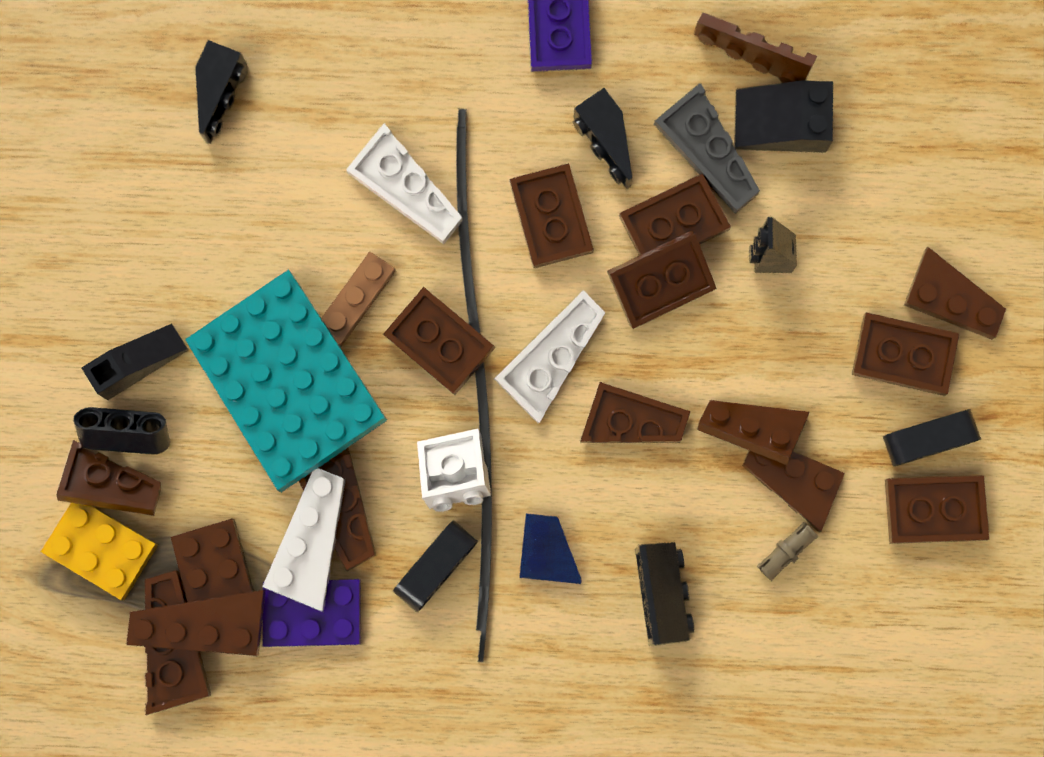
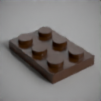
(675, 213)
(551, 215)
(662, 279)
(439, 340)
(905, 354)
(936, 509)
(212, 562)

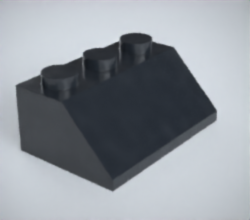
(663, 593)

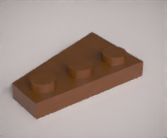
(755, 428)
(104, 484)

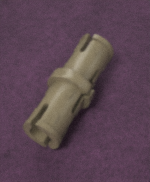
(787, 551)

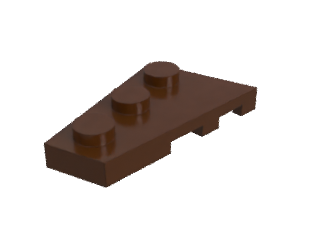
(952, 297)
(632, 418)
(802, 484)

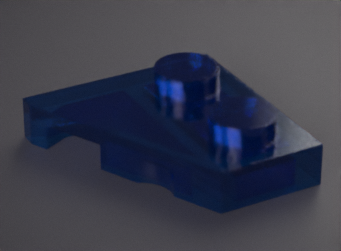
(547, 552)

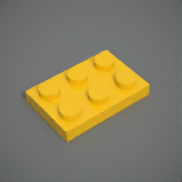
(99, 549)

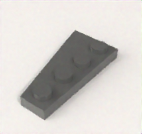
(701, 139)

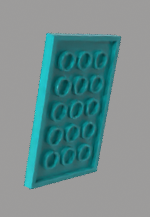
(285, 381)

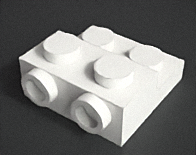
(453, 470)

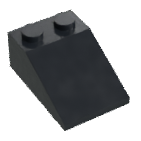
(785, 117)

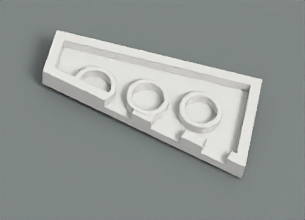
(400, 182)
(307, 548)

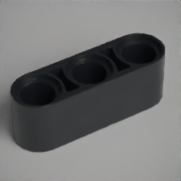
(122, 430)
(931, 437)
(435, 566)

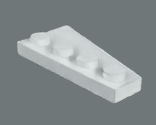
(545, 362)

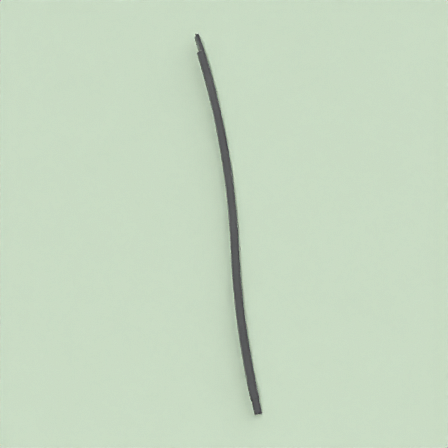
(486, 532)

